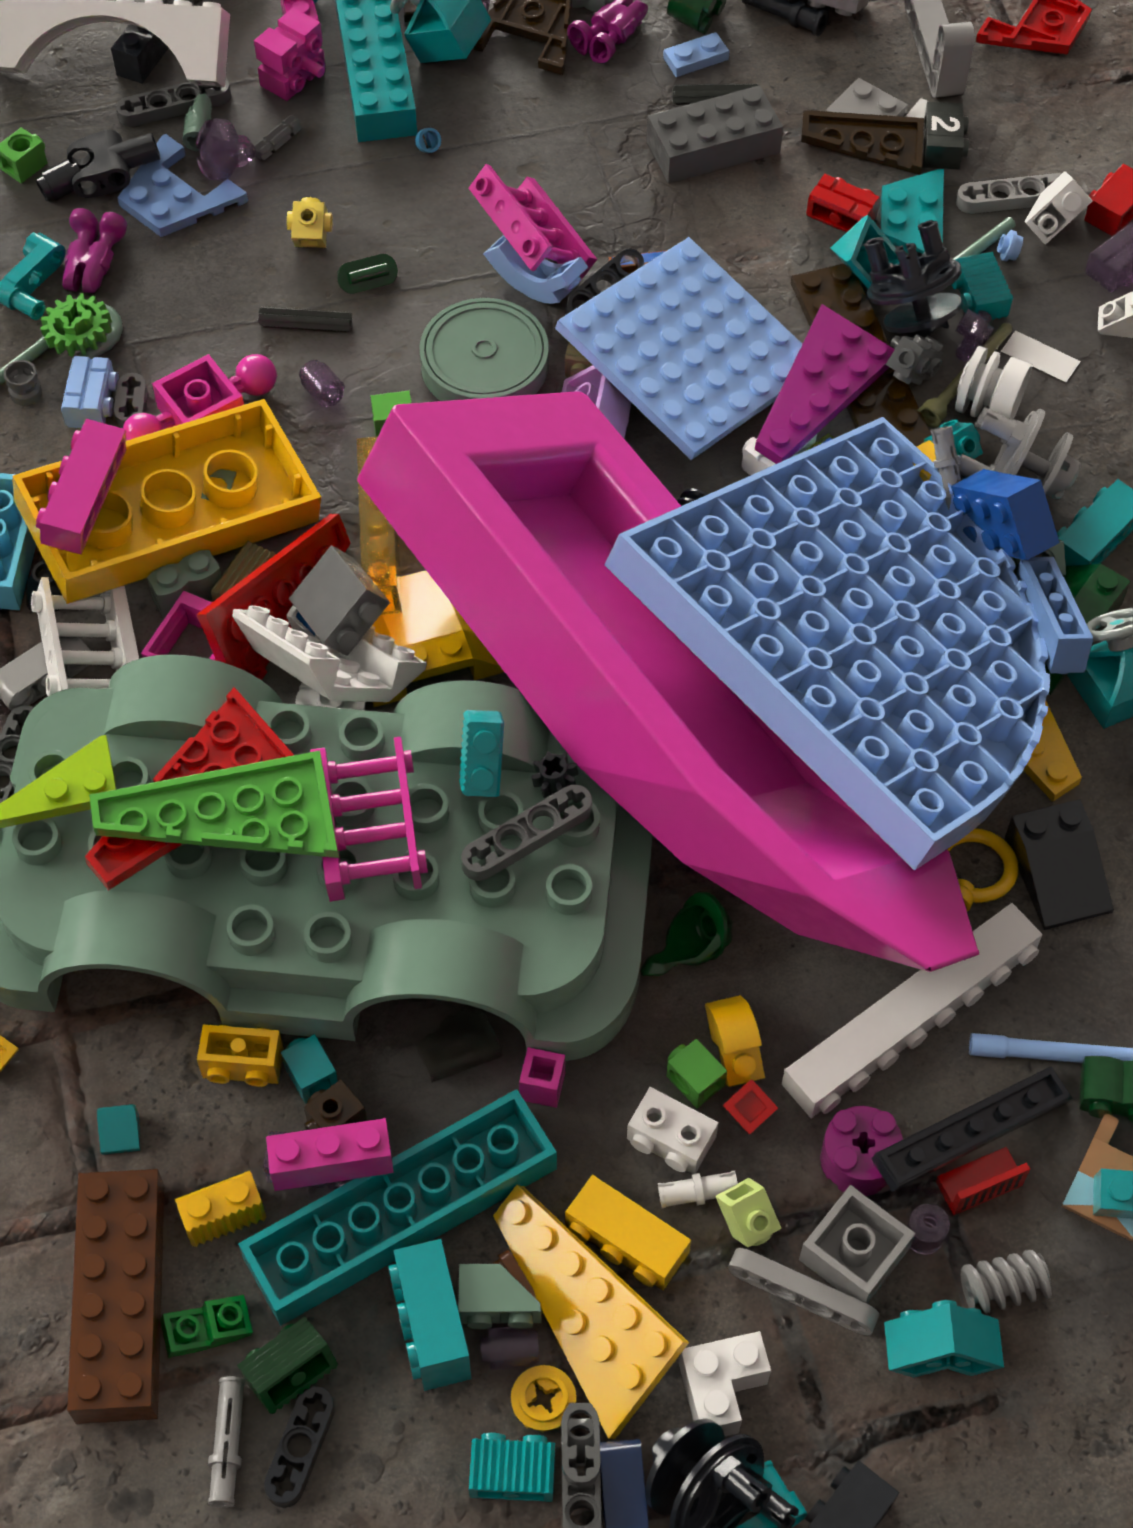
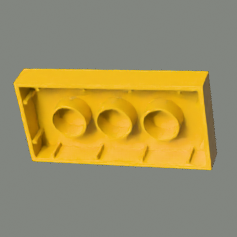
(157, 506)

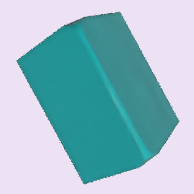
(118, 1129)

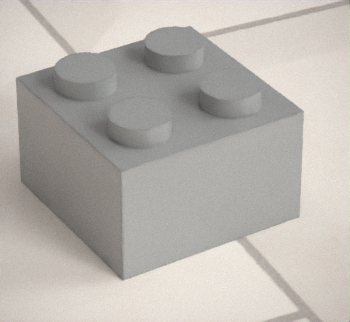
(856, 1245)

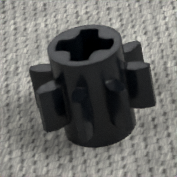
(554, 773)

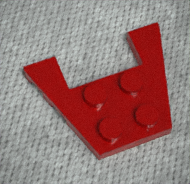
(1044, 27)

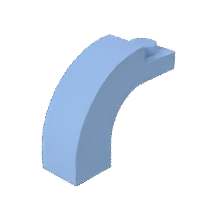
(546, 284)

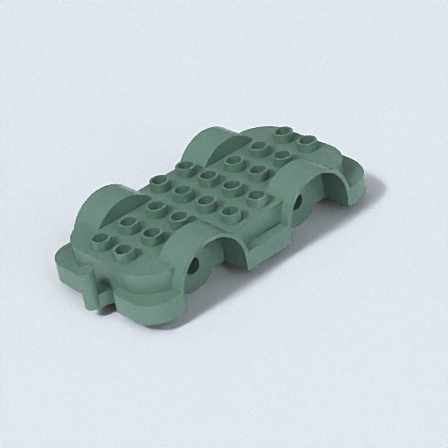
(255, 931)

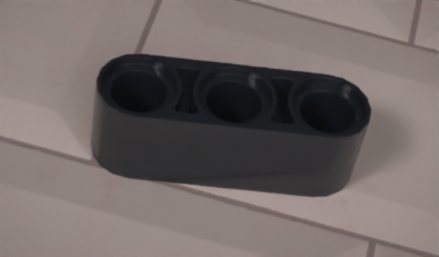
(610, 272)

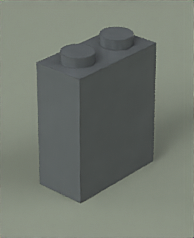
(339, 600)

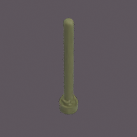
(935, 409)

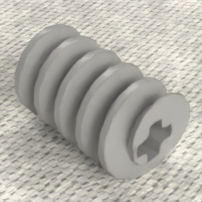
(1006, 1279)

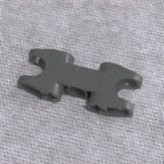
(581, 1451)

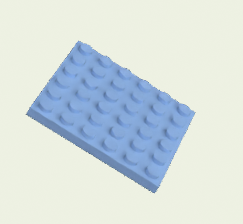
(685, 346)

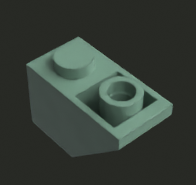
(494, 1296)

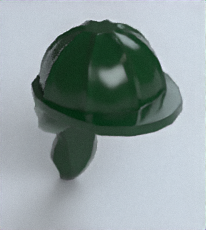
(694, 936)

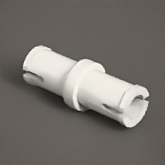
(695, 1189)

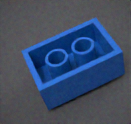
(1008, 510)

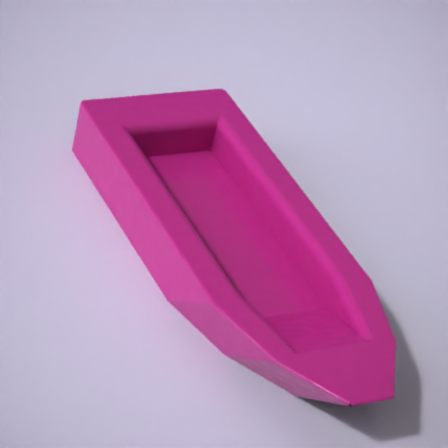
(514, 525)

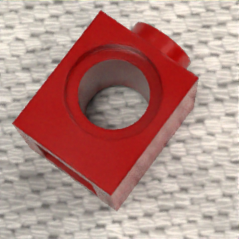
(750, 1106)

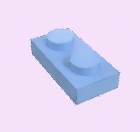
(696, 54)

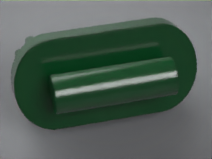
(367, 273)

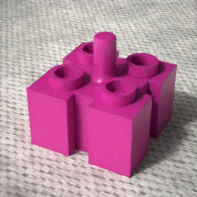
(290, 54)

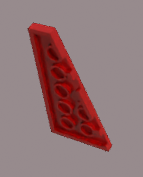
(268, 588)
(227, 740)

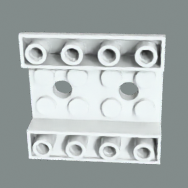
(370, 673)

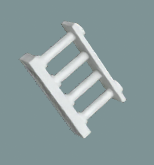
(117, 630)

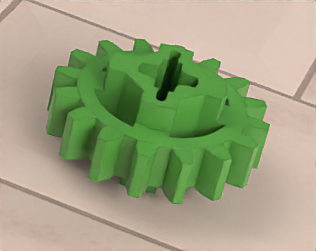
(76, 324)

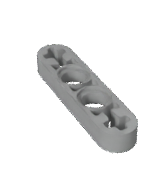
(1011, 186)
(803, 1291)

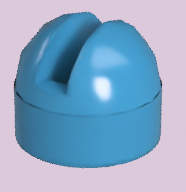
(432, 138)

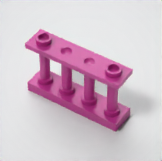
(530, 221)
(340, 873)

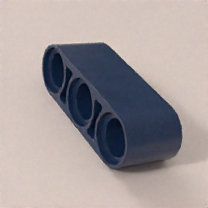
(623, 1484)

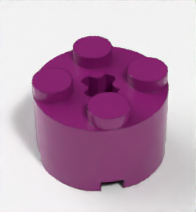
(848, 1133)

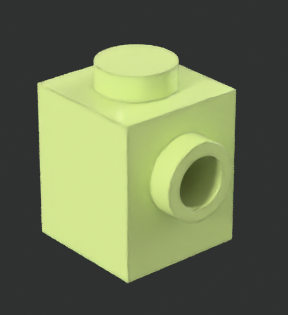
(748, 1213)

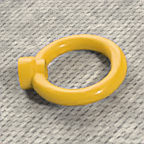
(1008, 879)

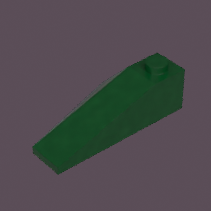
(1096, 592)

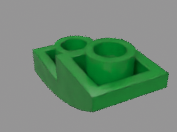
(206, 1327)

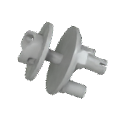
(1017, 438)

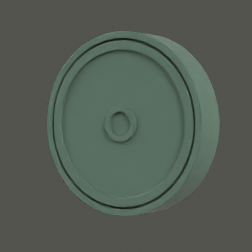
(484, 351)

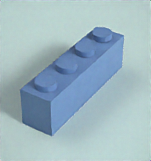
(1058, 615)

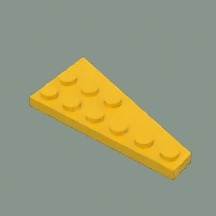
(601, 1323)

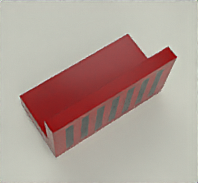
(981, 1180)

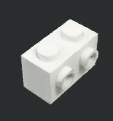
(671, 1131)

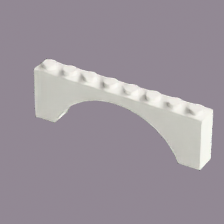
(191, 32)

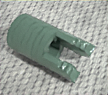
(194, 120)

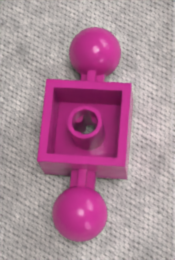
(202, 391)

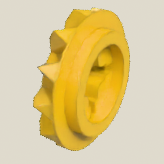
(549, 1380)

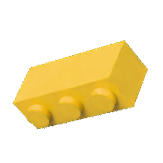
(627, 1233)

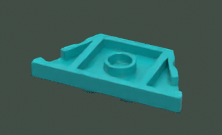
(909, 204)

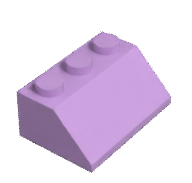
(603, 395)

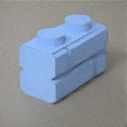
(89, 391)

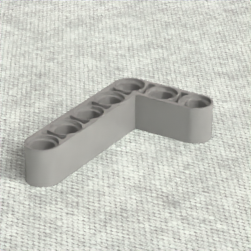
(942, 46)

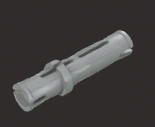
(946, 458)
(223, 1489)

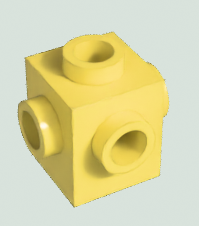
(309, 223)

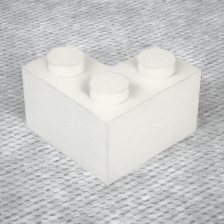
(717, 1371)

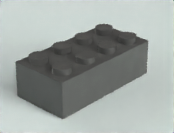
(714, 134)

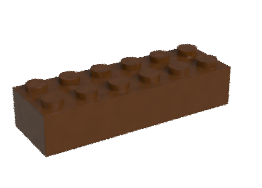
(116, 1297)

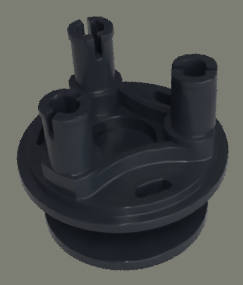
(915, 283)
(711, 1479)

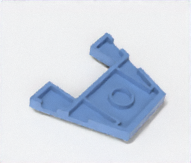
(166, 201)

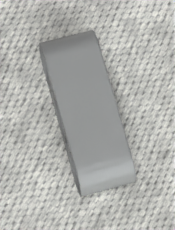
(25, 676)

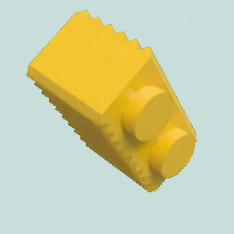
(221, 1208)

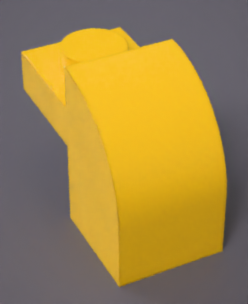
(737, 1037)

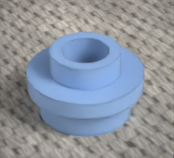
(1010, 246)

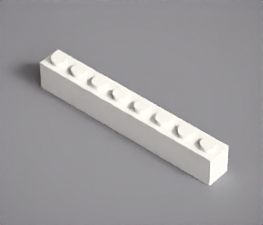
(908, 1014)

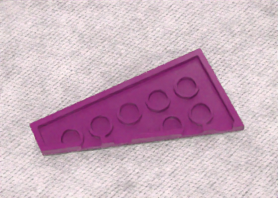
(827, 375)

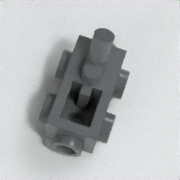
(915, 358)

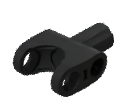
(109, 161)

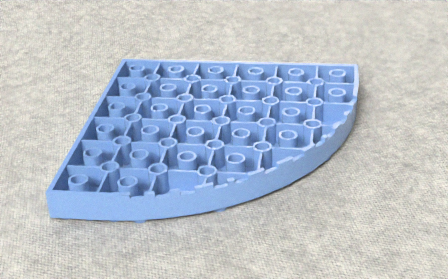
(858, 629)

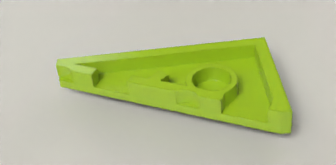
(64, 787)

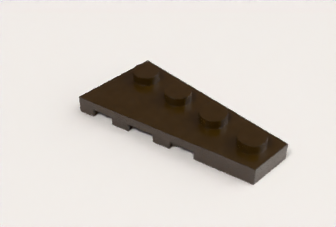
(875, 138)

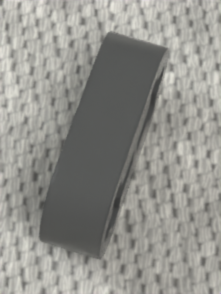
(124, 401)

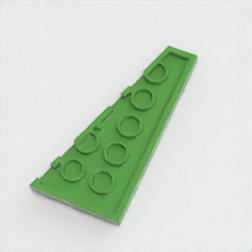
(251, 807)

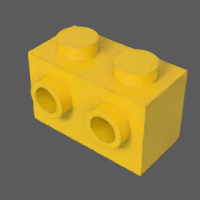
(240, 1055)

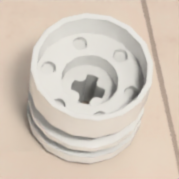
(992, 386)

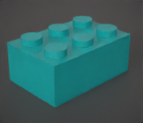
(429, 1315)

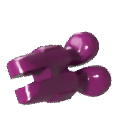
(609, 27)
(91, 258)

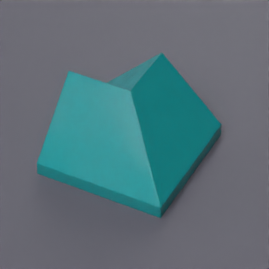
(852, 252)

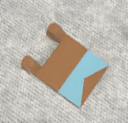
(1098, 1156)

